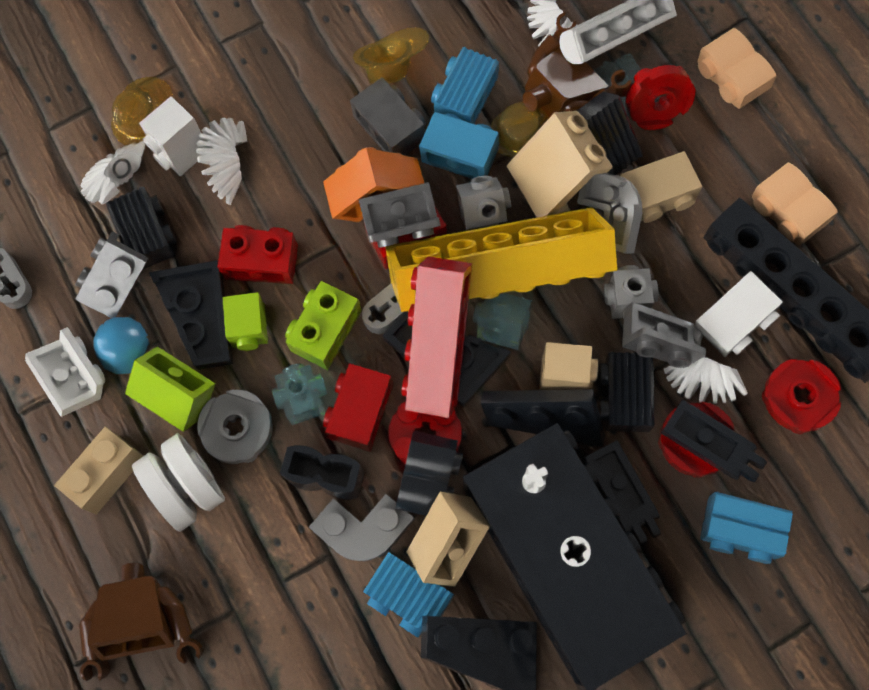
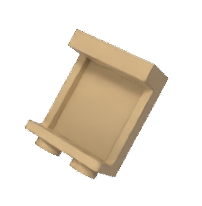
(558, 163)

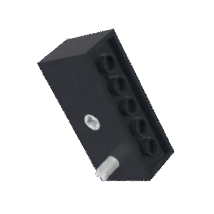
(595, 609)

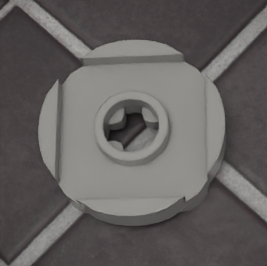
(227, 408)

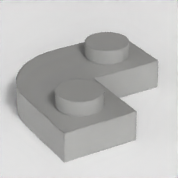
(620, 206)
(362, 539)

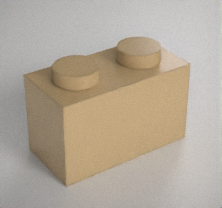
(665, 185)
(567, 367)
(98, 471)
(447, 539)

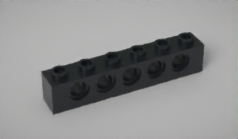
(798, 270)

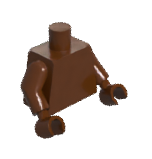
(564, 86)
(132, 620)

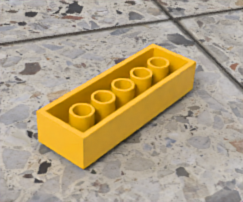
(514, 254)

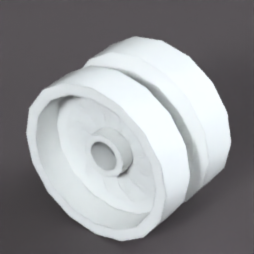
(175, 484)

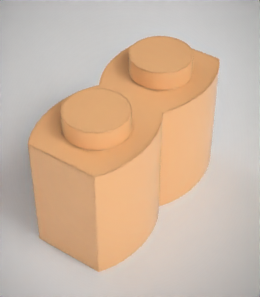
(736, 68)
(793, 204)

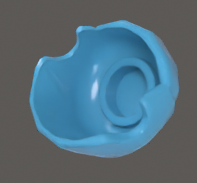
(120, 343)

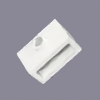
(172, 136)
(739, 314)

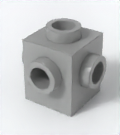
(483, 202)
(622, 282)

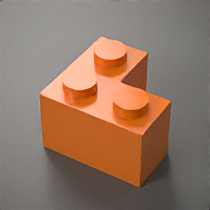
(368, 175)

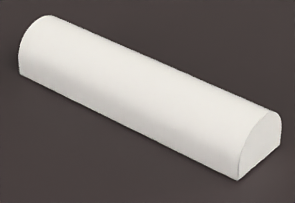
(613, 28)

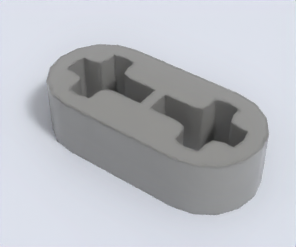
(13, 274)
(379, 303)

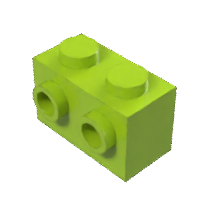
(323, 324)
(169, 388)

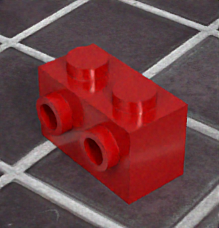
(258, 255)

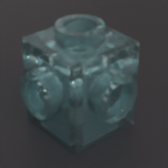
(503, 320)
(300, 393)

